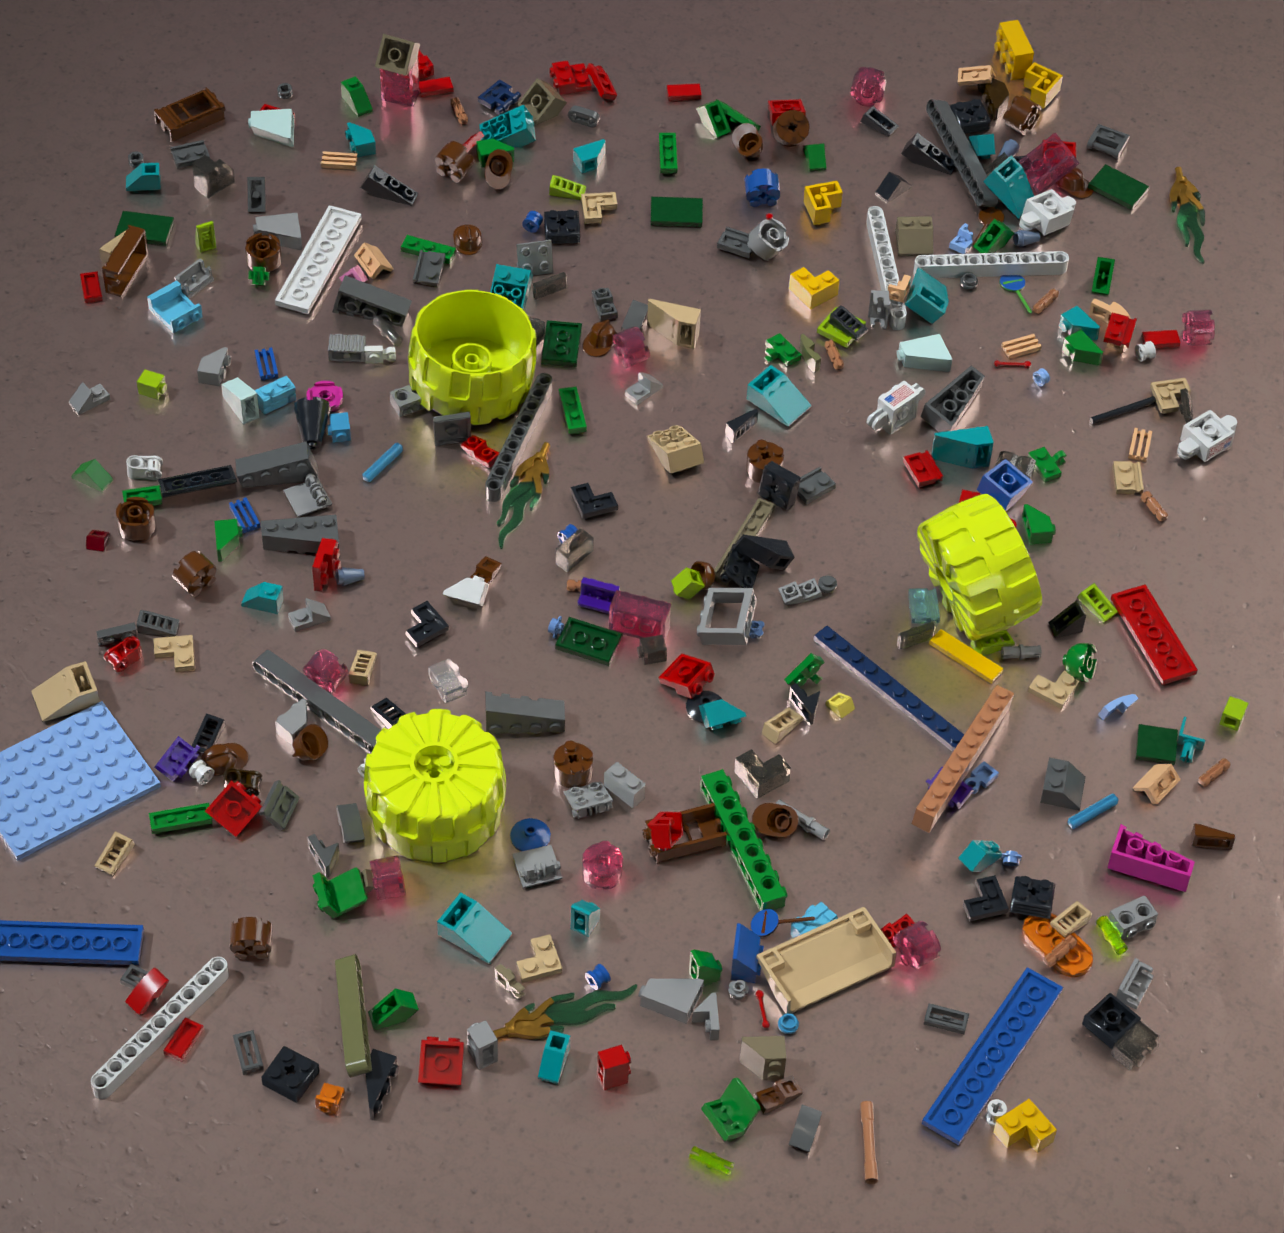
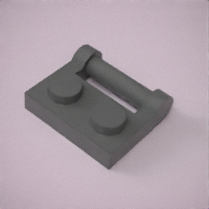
(1109, 137)

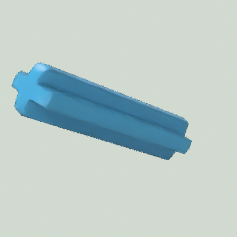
(382, 462)
(1092, 811)

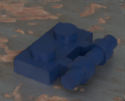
(496, 93)

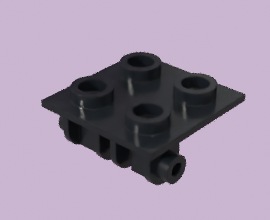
(740, 569)

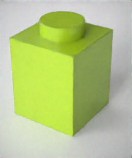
(151, 384)
(687, 583)
(1233, 713)

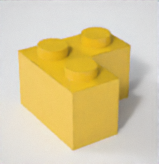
(1043, 83)
(821, 200)
(812, 289)
(1025, 1122)

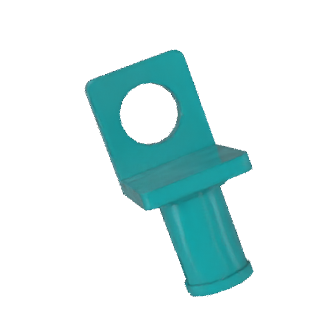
(1189, 744)

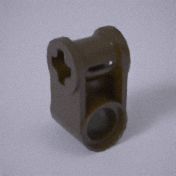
(244, 778)

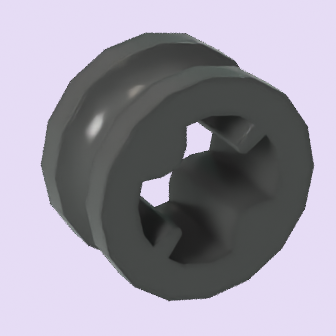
(282, 87)
(135, 159)

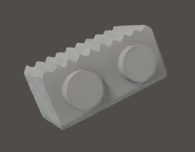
(346, 347)
(624, 784)

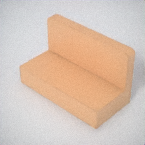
(975, 75)
(372, 260)
(1158, 782)

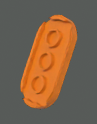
(1045, 938)

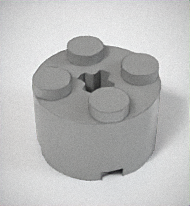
(768, 239)

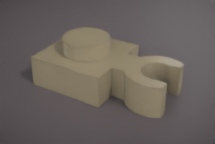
(507, 980)

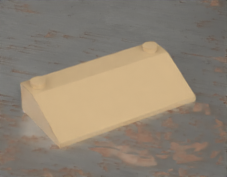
(826, 960)

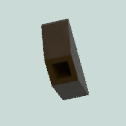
(995, 96)

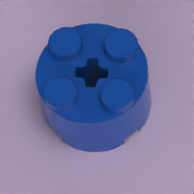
(762, 187)

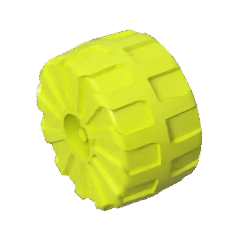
(472, 355)
(980, 566)
(435, 786)

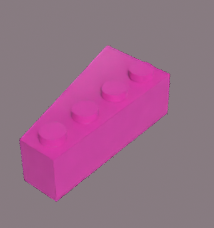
(1149, 861)

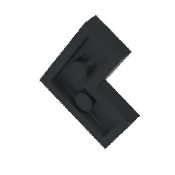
(592, 505)
(429, 625)
(990, 901)

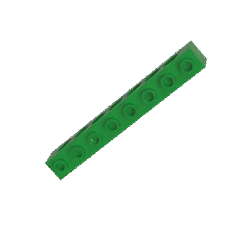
(712, 787)

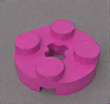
(328, 388)

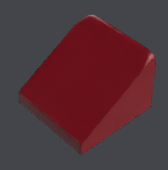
(97, 540)

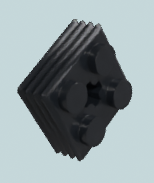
(971, 116)
(562, 226)
(779, 485)
(1032, 897)
(1110, 1009)
(295, 1084)

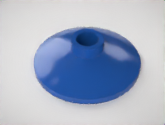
(526, 841)

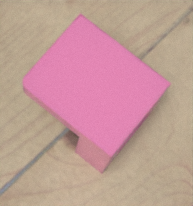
(357, 273)

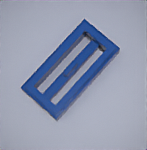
(264, 353)
(239, 504)

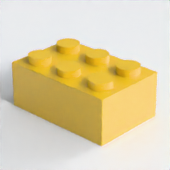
(1013, 49)

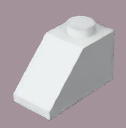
(469, 590)

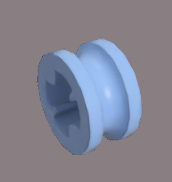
(1041, 377)

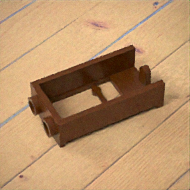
(177, 128)
(125, 261)
(709, 828)

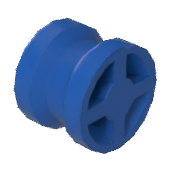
(532, 221)
(565, 534)
(597, 977)

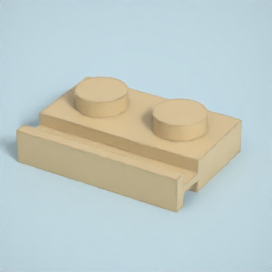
(1128, 477)

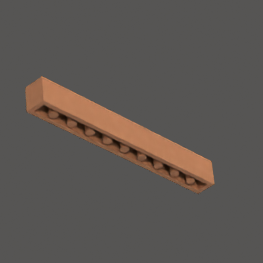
(962, 759)

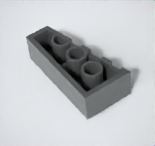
(369, 301)
(951, 402)
(277, 466)
(298, 533)
(523, 714)

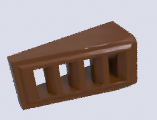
(1211, 838)

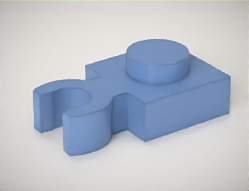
(982, 775)

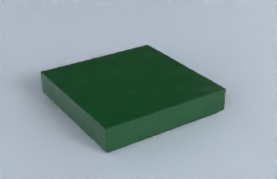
(1156, 744)

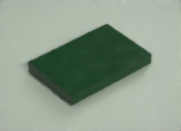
(1118, 187)
(676, 211)
(156, 226)
(561, 343)
(589, 641)

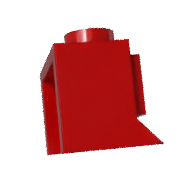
(666, 829)

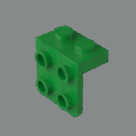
(339, 893)
(733, 1111)

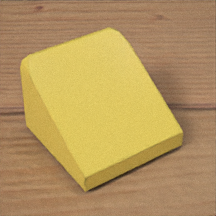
(840, 704)

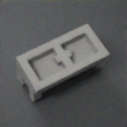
(194, 278)
(879, 308)
(1135, 984)

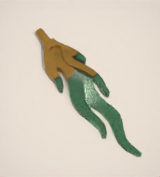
(1189, 207)
(519, 496)
(553, 1012)

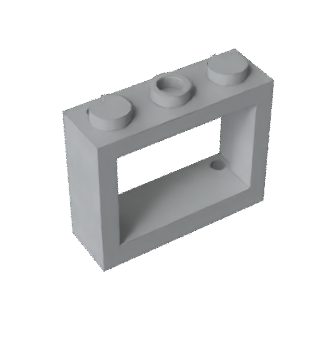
(727, 636)

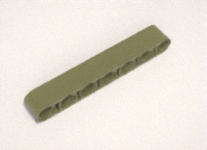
(353, 1016)

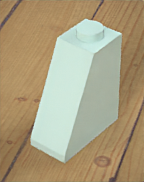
(273, 125)
(925, 353)
(241, 400)

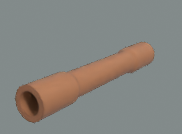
(870, 1164)

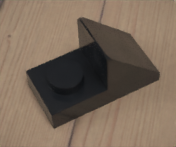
(805, 704)

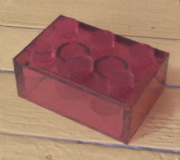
(400, 88)
(1048, 163)
(639, 615)

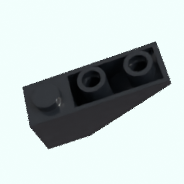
(926, 154)
(387, 187)
(767, 551)
(378, 1080)

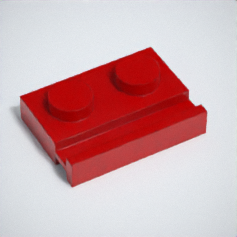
(1120, 330)
(922, 468)

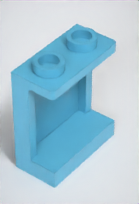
(174, 307)

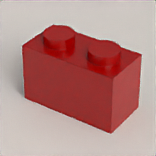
(613, 1067)

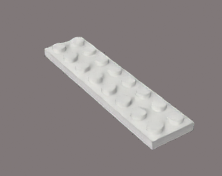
(318, 259)

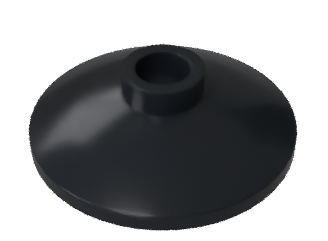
(692, 705)

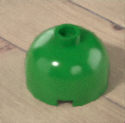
(1080, 661)

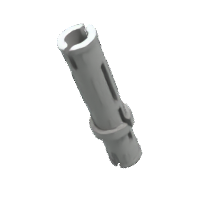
(809, 823)

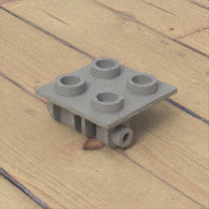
(535, 257)
(307, 496)
(588, 796)
(537, 866)

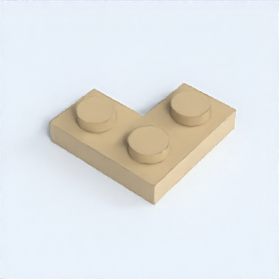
(594, 203)
(1167, 392)
(178, 647)
(1054, 693)
(543, 964)

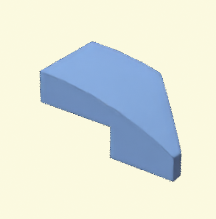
(962, 241)
(1121, 703)

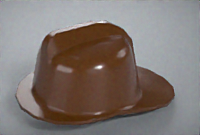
(747, 140)
(498, 169)
(1075, 184)
(467, 239)
(599, 339)
(310, 743)
(225, 756)
(775, 819)

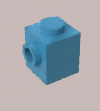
(339, 427)

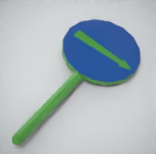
(1014, 283)

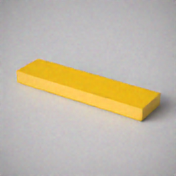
(966, 656)

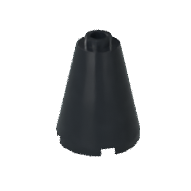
(312, 419)

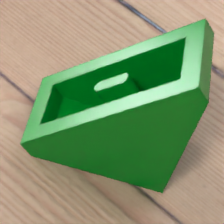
(815, 156)
(1103, 275)
(93, 475)

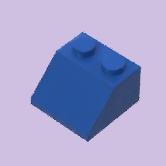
(1004, 484)
(744, 961)

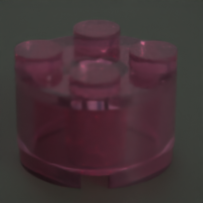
(868, 86)
(1198, 327)
(631, 347)
(325, 670)
(602, 865)
(388, 877)
(917, 945)

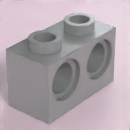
(405, 400)
(1131, 914)
(482, 1044)

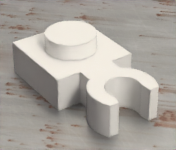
(377, 354)

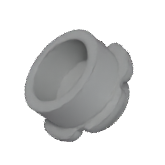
(735, 993)

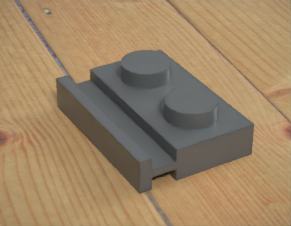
(187, 153)
(735, 242)
(429, 268)
(815, 485)
(116, 633)
(279, 805)

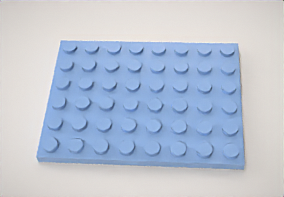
(68, 779)

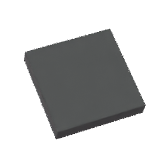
(451, 428)

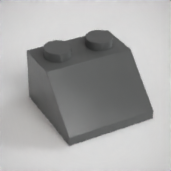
(1063, 785)

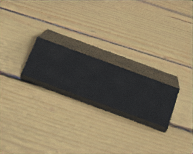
(197, 481)

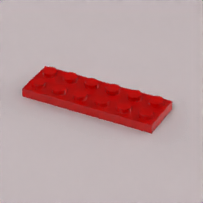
(1154, 634)

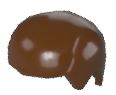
(707, 573)

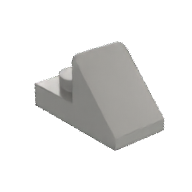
(643, 389)
(86, 398)
(311, 615)
(708, 1013)

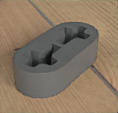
(583, 116)

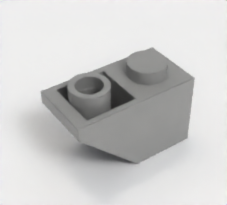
(213, 367)
(293, 721)

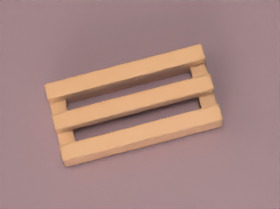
(339, 160)
(1019, 344)
(1142, 434)

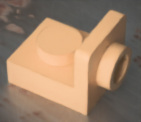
(899, 292)

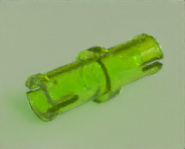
(1111, 935)
(711, 1160)

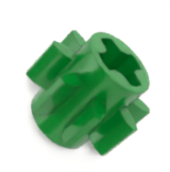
(258, 275)

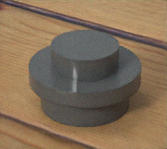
(969, 281)
(827, 584)

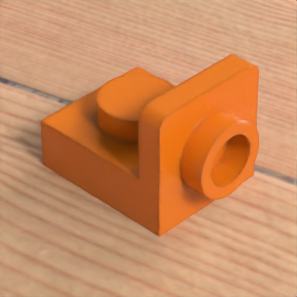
(329, 1098)

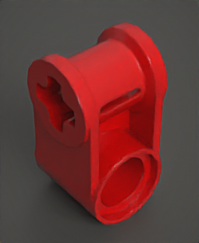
(124, 653)

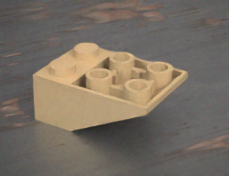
(675, 322)
(676, 448)
(66, 692)

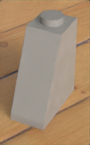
(282, 226)
(672, 997)

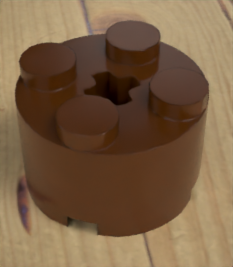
(1022, 114)
(794, 119)
(454, 161)
(263, 252)
(760, 455)
(136, 519)
(195, 573)
(573, 764)
(251, 938)

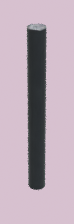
(1124, 409)

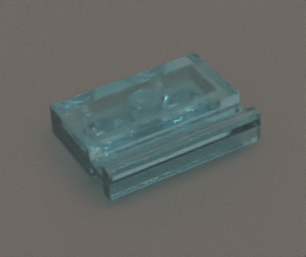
(923, 605)

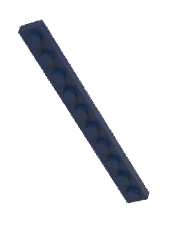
(889, 687)

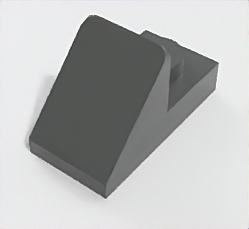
(256, 194)
(324, 856)

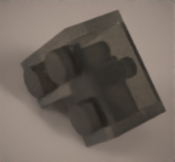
(211, 176)
(761, 776)

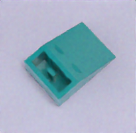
(512, 128)
(1010, 185)
(512, 283)
(927, 296)
(777, 396)
(964, 447)
(473, 928)

